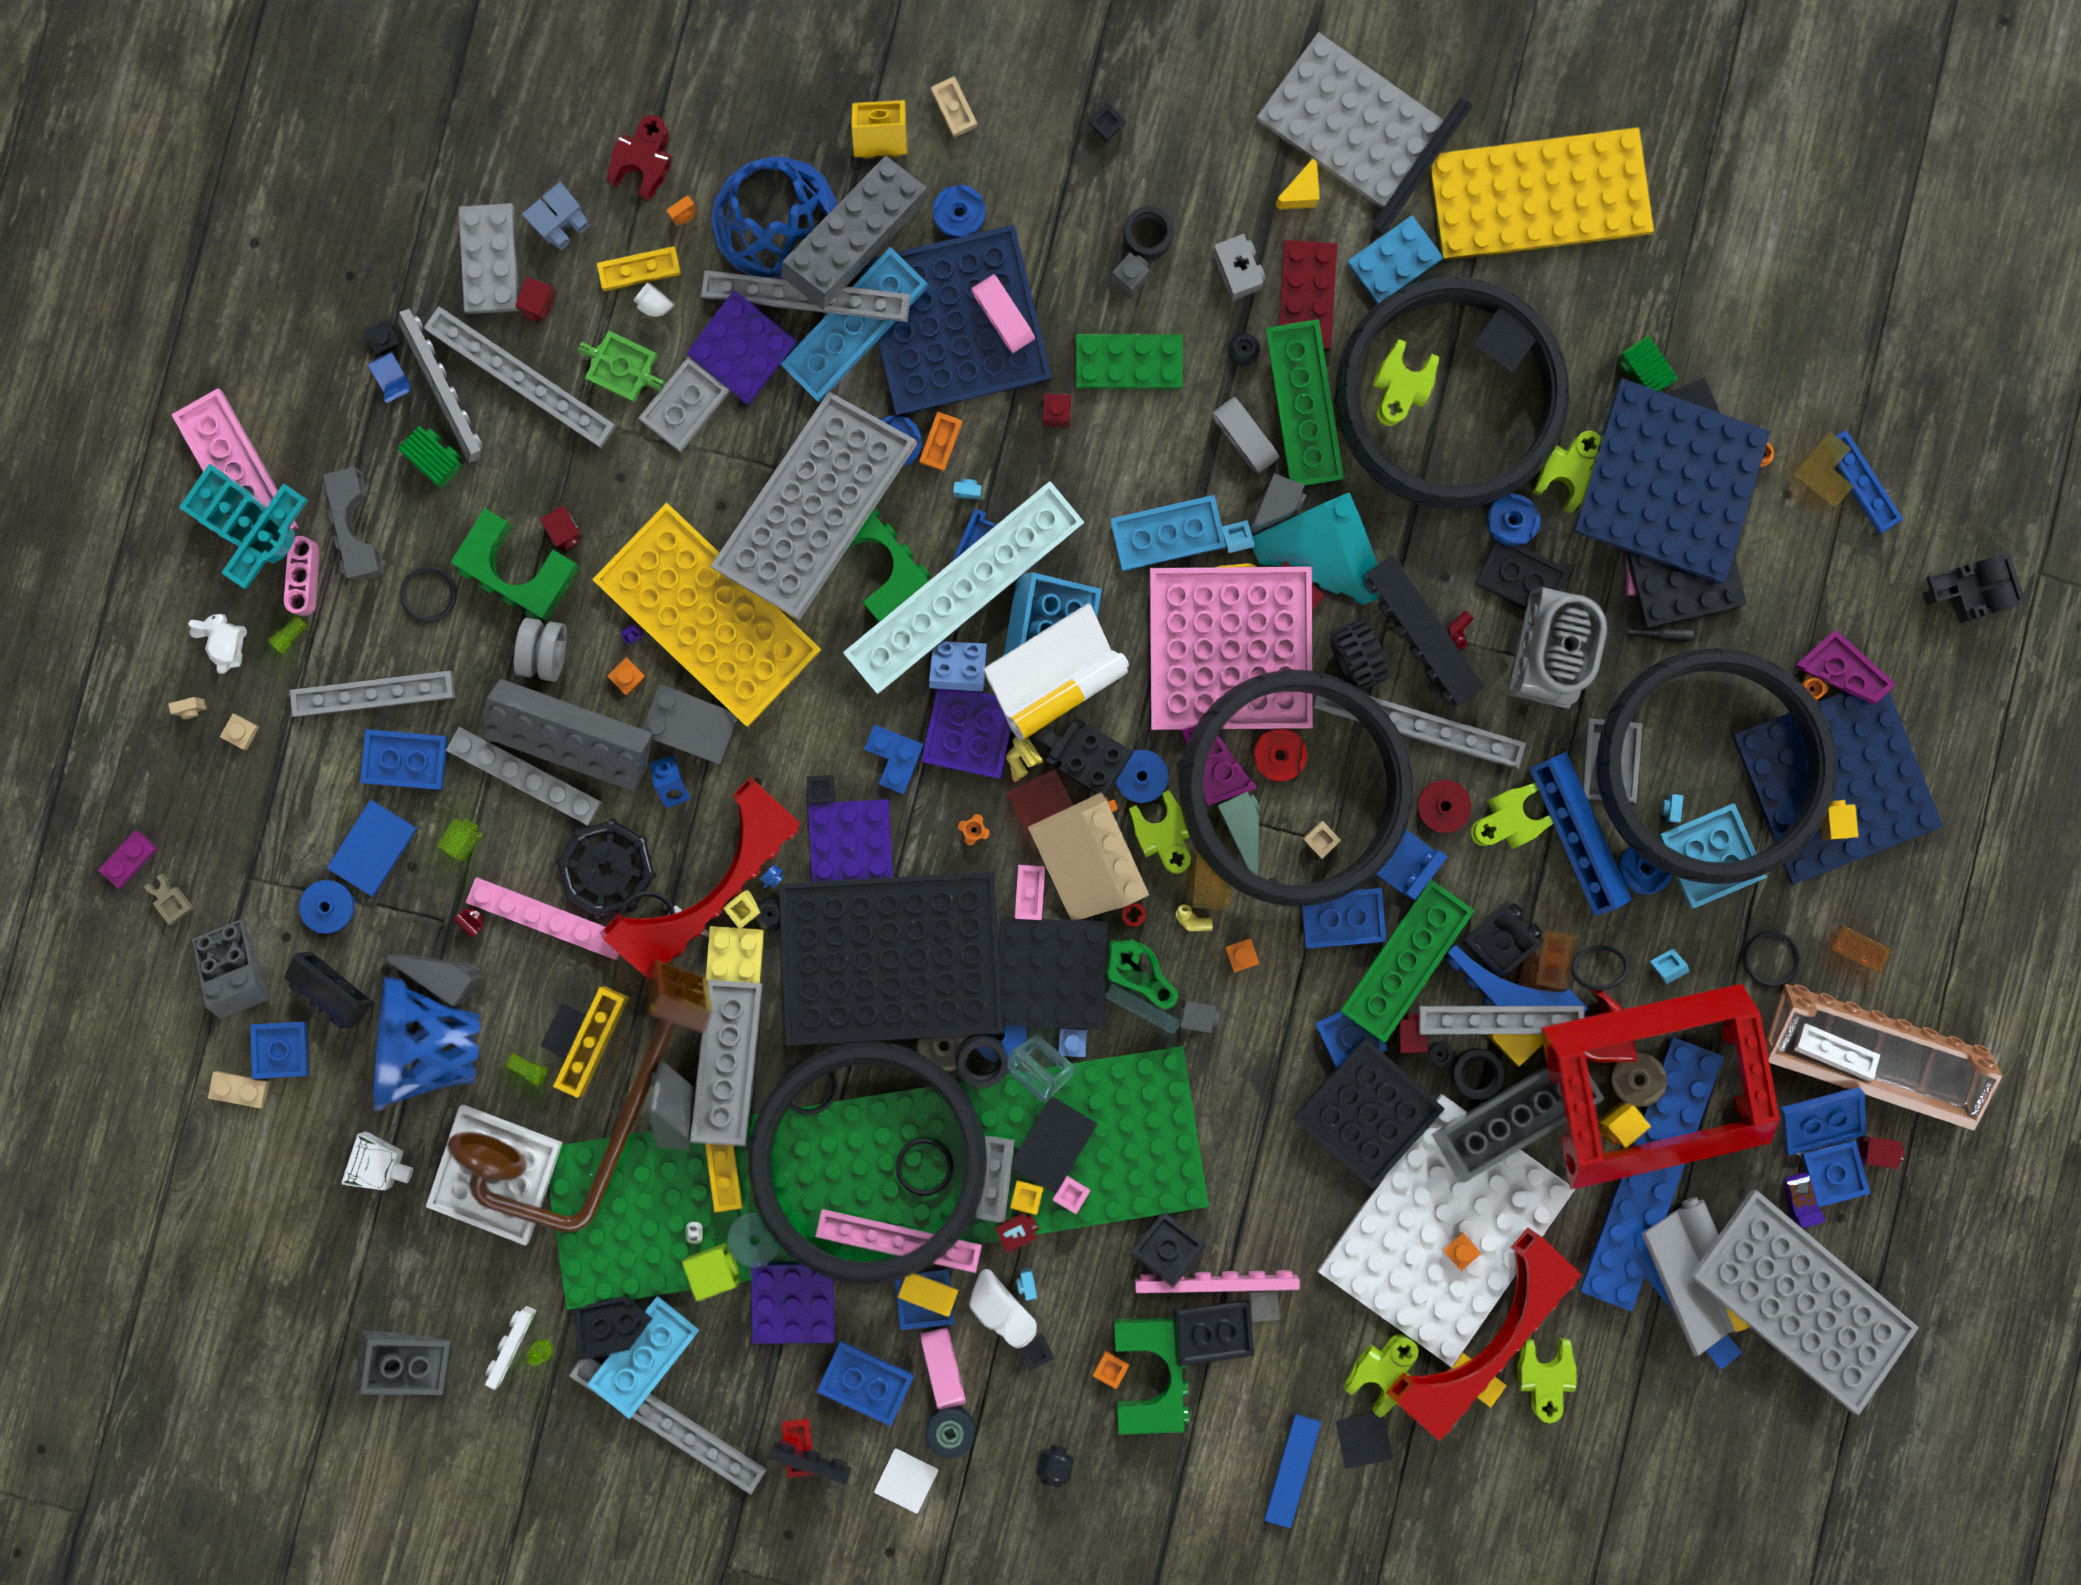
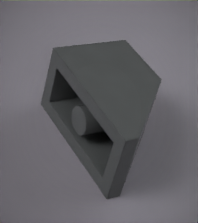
(1198, 1016)

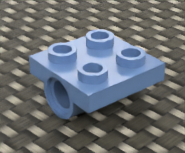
(958, 666)

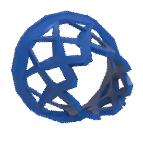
(823, 198)
(400, 1046)

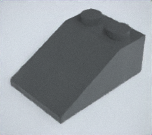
(690, 724)
(447, 979)
(401, 1364)

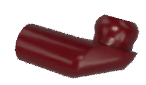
(1457, 627)

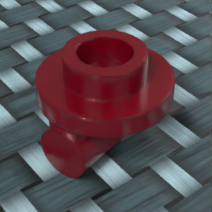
(469, 921)

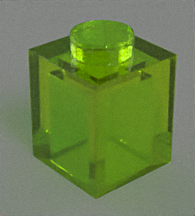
(460, 838)

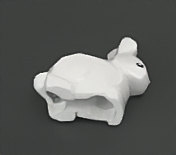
(223, 641)

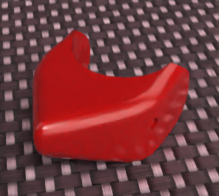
(1615, 1053)

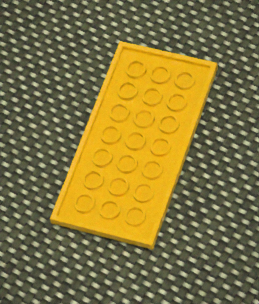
(1541, 194)
(707, 622)

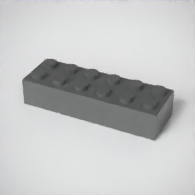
(853, 232)
(567, 734)
(1504, 1124)

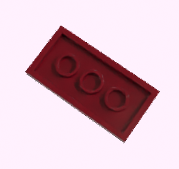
(1309, 285)

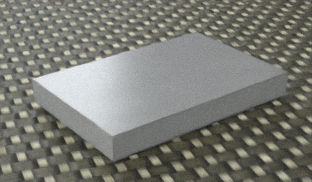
(684, 404)
(1630, 759)

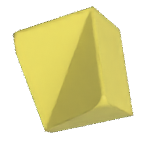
(742, 909)

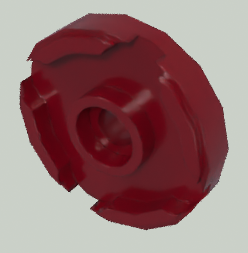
(1431, 813)

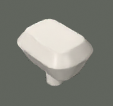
(694, 1232)

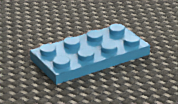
(1168, 533)

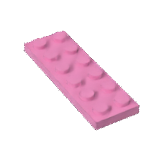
(220, 440)

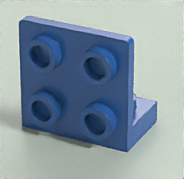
(1411, 866)

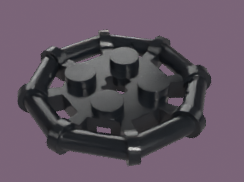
(600, 854)

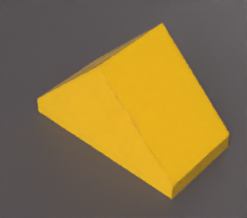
(1302, 191)
(1517, 1046)

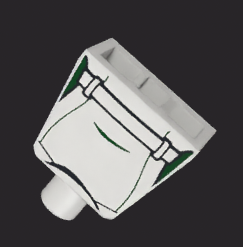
(375, 1164)

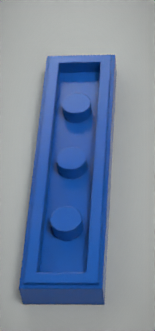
(1867, 488)
(1292, 1470)

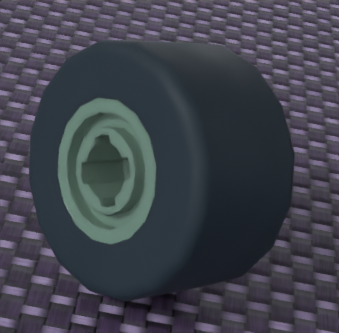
(954, 1422)

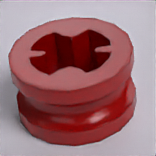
(1140, 919)

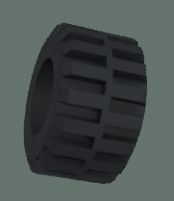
(1359, 655)

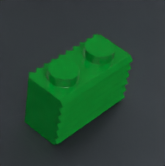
(1647, 365)
(430, 456)

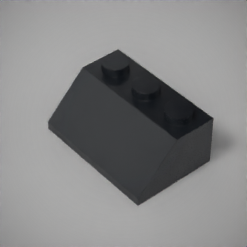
(327, 989)

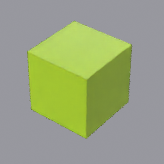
(711, 1271)

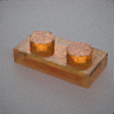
(1860, 949)

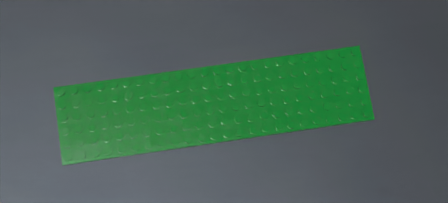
(845, 1159)

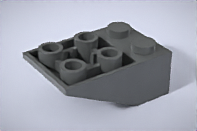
(230, 970)
(671, 1109)

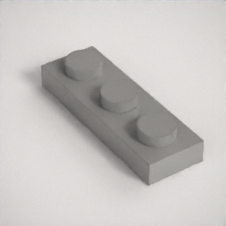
(996, 1188)

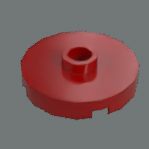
(1294, 755)

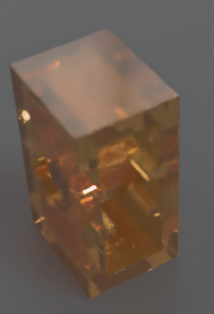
(1556, 959)

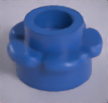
(772, 876)

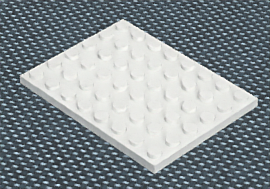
(1396, 1240)

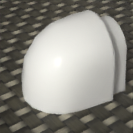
(652, 301)

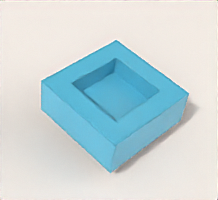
(967, 489)
(1238, 536)
(1672, 808)
(1669, 966)
(1026, 1284)

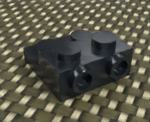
(1505, 938)

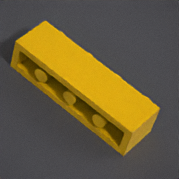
(591, 1041)

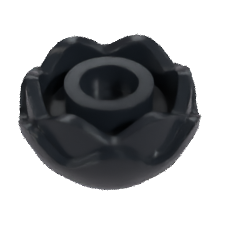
(1235, 350)
(762, 920)

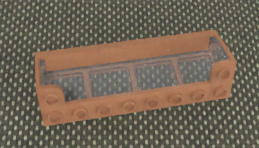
(1914, 1065)

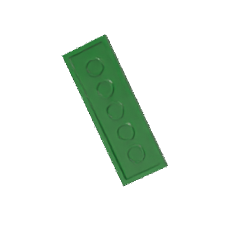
(1304, 403)
(1406, 961)

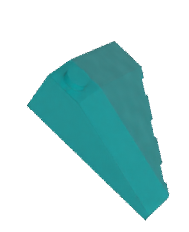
(1328, 541)

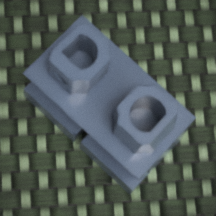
(551, 226)

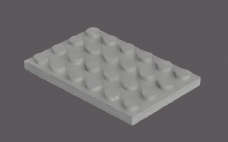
(1349, 120)

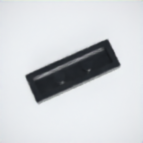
(810, 1462)

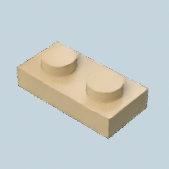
(954, 107)
(238, 1089)

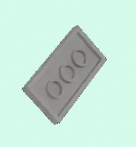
(489, 258)

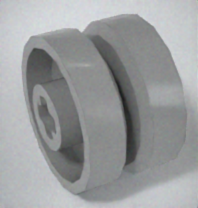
(540, 649)

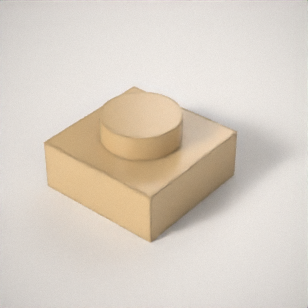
(188, 707)
(239, 731)
(1321, 840)

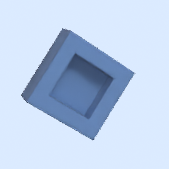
(1072, 1042)

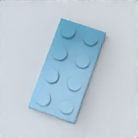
(632, 1374)

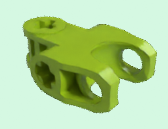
(1401, 385)
(1571, 468)
(1509, 819)
(1164, 836)
(1382, 1368)
(1547, 1380)

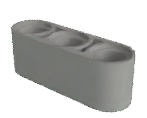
(1245, 435)

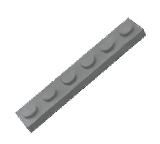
(436, 377)
(372, 694)
(524, 776)
(1493, 1019)

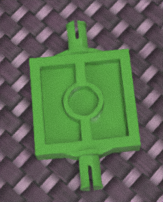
(621, 366)

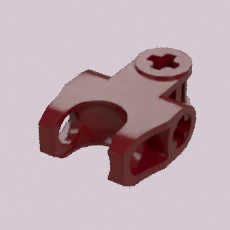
(642, 154)

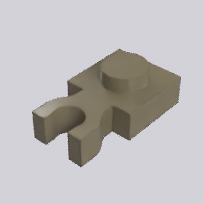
(170, 902)

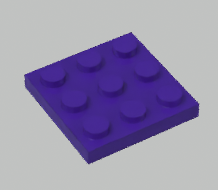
(741, 347)
(967, 733)
(850, 840)
(791, 1304)

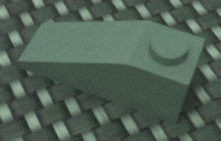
(1243, 827)

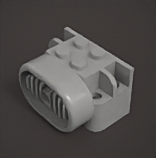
(1542, 665)

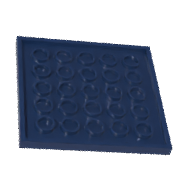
(949, 344)
(1671, 481)
(1873, 773)

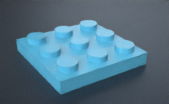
(1711, 838)

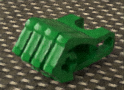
(1147, 983)

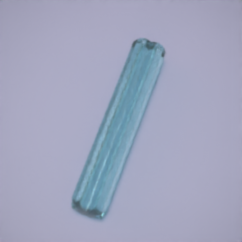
(1142, 1008)

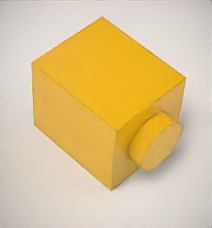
(1840, 821)

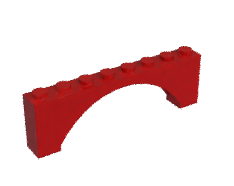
(762, 829)
(1540, 1284)

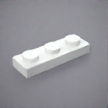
(1836, 1052)
(509, 1347)

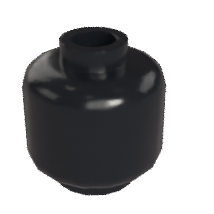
(1054, 1466)

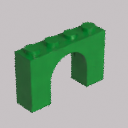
(478, 556)
(906, 575)
(1165, 1411)

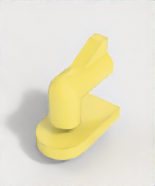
(1028, 753)

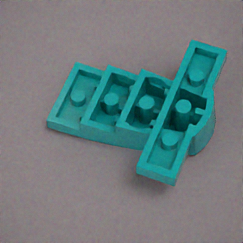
(244, 520)

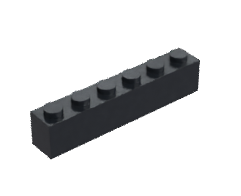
(1422, 631)

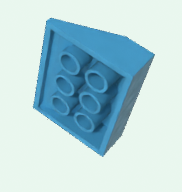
(1042, 602)

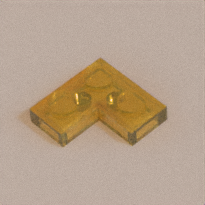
(1818, 469)

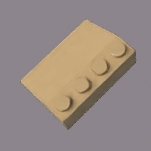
(1088, 859)

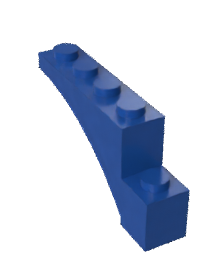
(1502, 992)

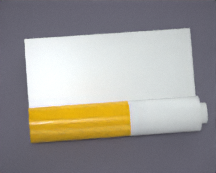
(1054, 672)

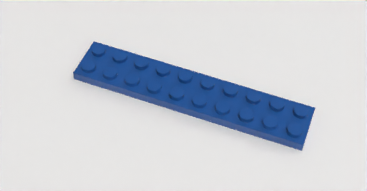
(1644, 1199)

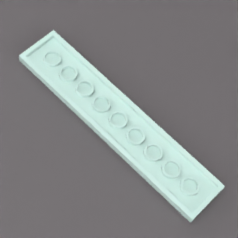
(963, 587)

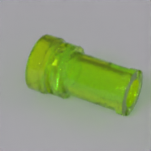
(288, 634)
(532, 1072)
(540, 1352)

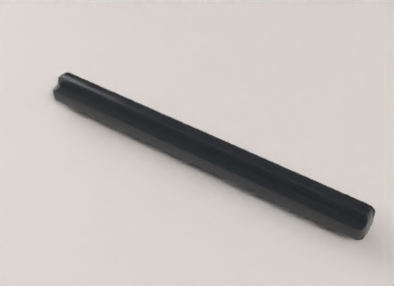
(1421, 165)

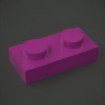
(128, 859)

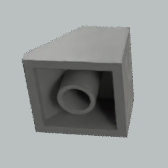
(1279, 502)

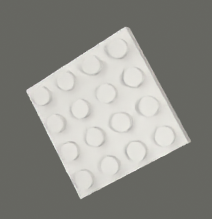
(451, 1186)

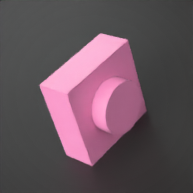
(1071, 1194)

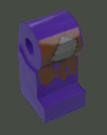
(1802, 1201)

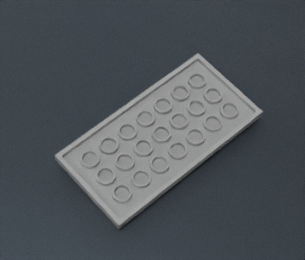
(814, 505)
(1804, 1302)

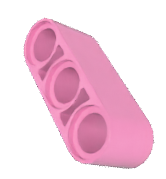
(1003, 313)
(308, 587)
(943, 1368)

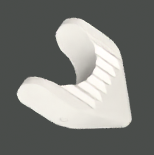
(1001, 1310)

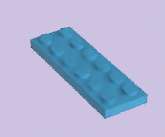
(844, 339)

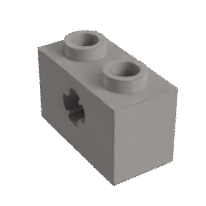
(1238, 282)

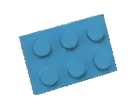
(1394, 260)

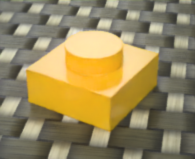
(1026, 1197)

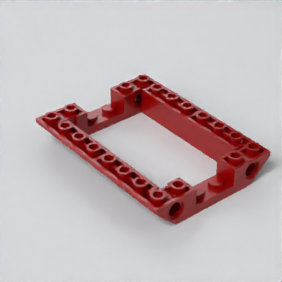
(1567, 1065)

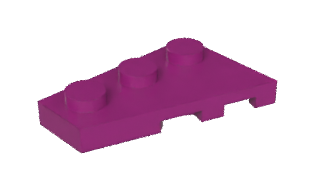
(1846, 668)
(1222, 774)

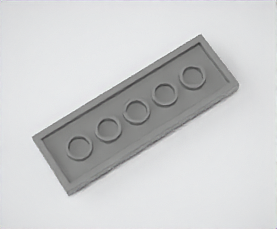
(727, 1064)

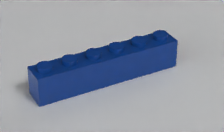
(1580, 834)

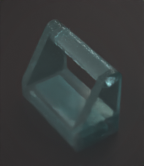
(1035, 1076)

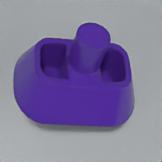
(632, 634)

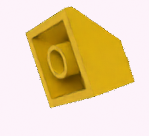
(879, 129)

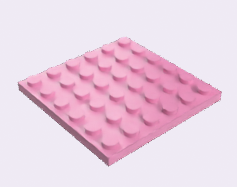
(1222, 630)

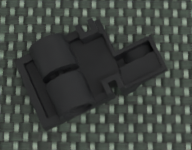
(1978, 587)
(1084, 754)

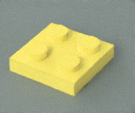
(735, 954)

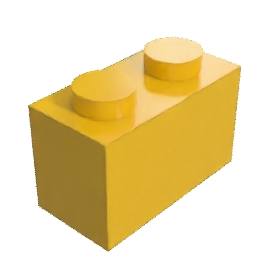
(1622, 1124)

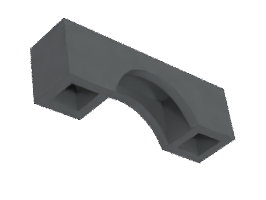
(345, 492)

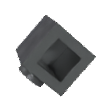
(1131, 274)

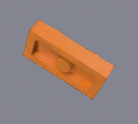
(941, 441)

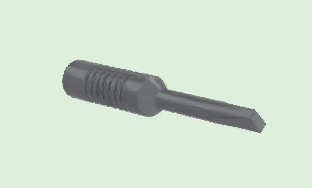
(1667, 633)

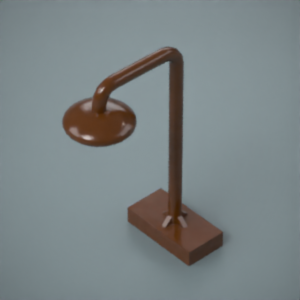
(676, 998)

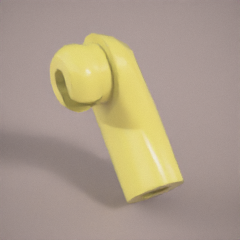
(1191, 921)

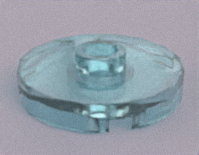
(739, 1242)

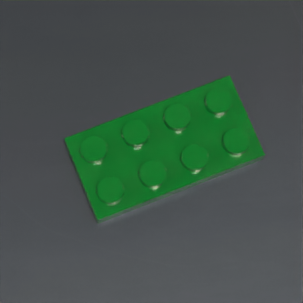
(1129, 361)

